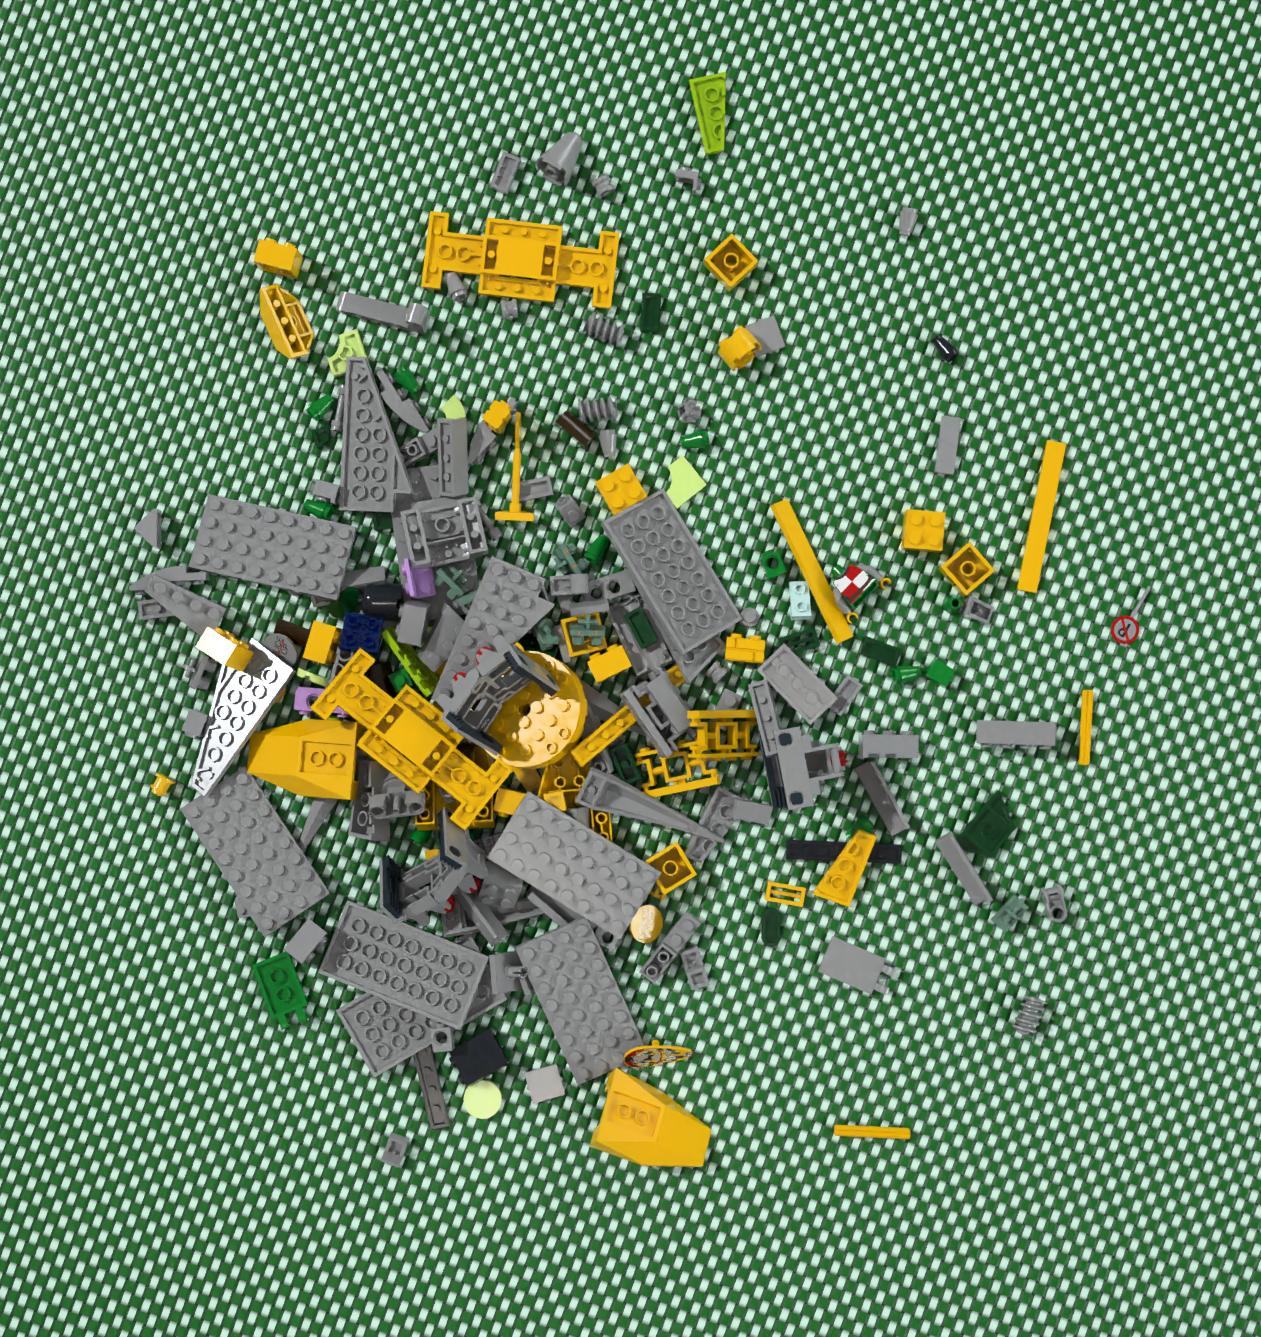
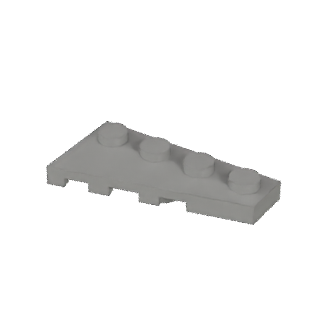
(716, 819)

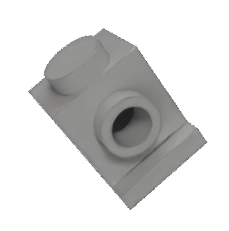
(326, 491)

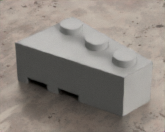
(441, 638)
(888, 745)

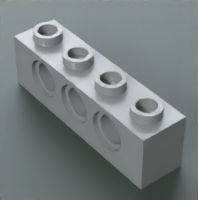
(622, 578)

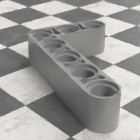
(412, 319)

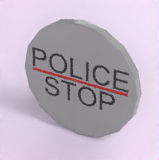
(282, 648)

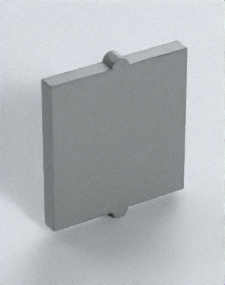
(767, 334)
(544, 1083)

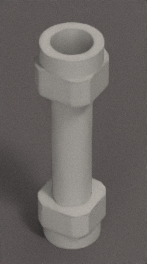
(337, 424)
(494, 532)

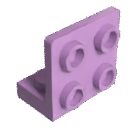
(420, 581)

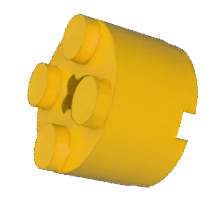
(739, 348)

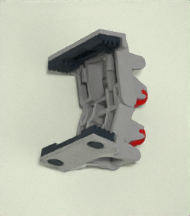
(492, 690)
(800, 767)
(457, 864)

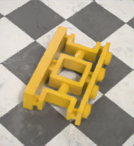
(723, 718)
(680, 782)

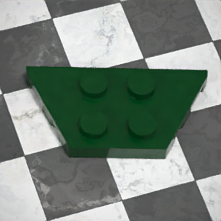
(987, 828)

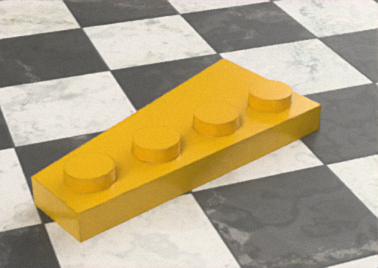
(845, 873)

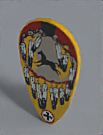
(655, 1055)

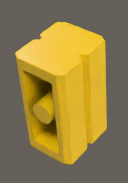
(497, 416)
(744, 649)

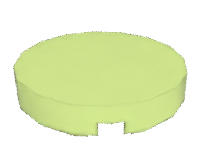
(313, 677)
(483, 1099)

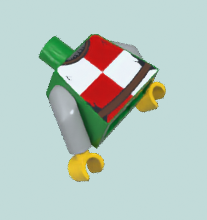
(854, 586)

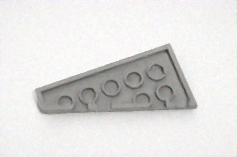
(696, 659)

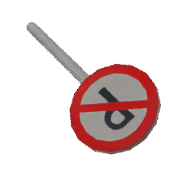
(1125, 628)

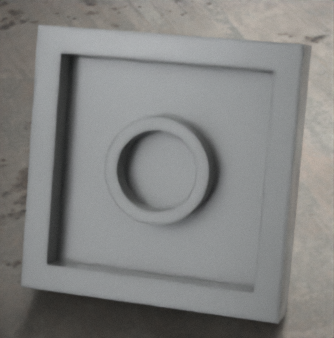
(505, 972)

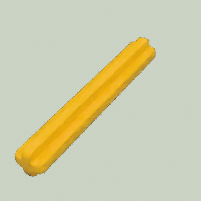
(1085, 727)
(872, 1131)

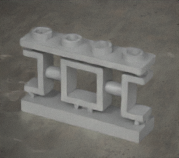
(649, 719)

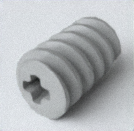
(604, 328)
(597, 409)
(1029, 1016)

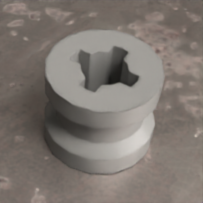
(603, 186)
(509, 308)
(716, 672)

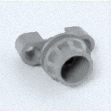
(396, 800)

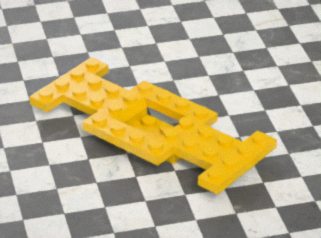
(520, 251)
(416, 732)

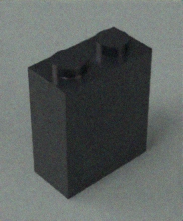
(478, 1058)

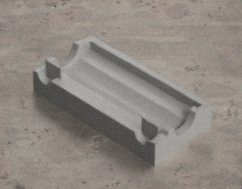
(645, 659)
(797, 683)

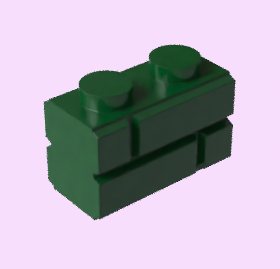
(625, 763)

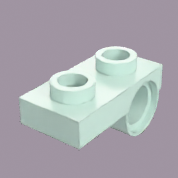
(799, 600)

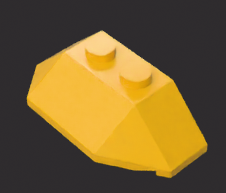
(285, 321)

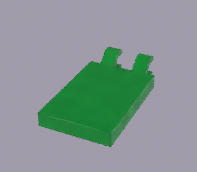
(281, 988)

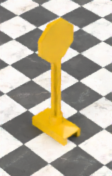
(515, 512)

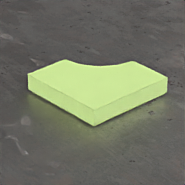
(349, 346)
(684, 482)

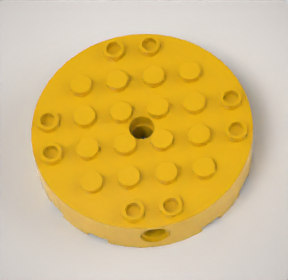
(552, 723)

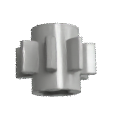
(689, 411)

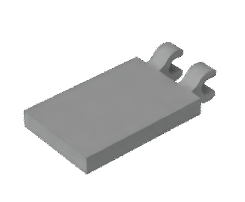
(855, 966)

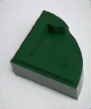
(321, 436)

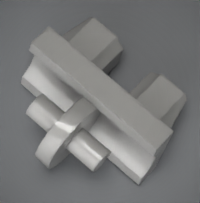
(203, 664)

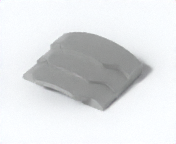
(444, 532)

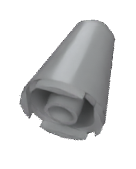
(560, 159)

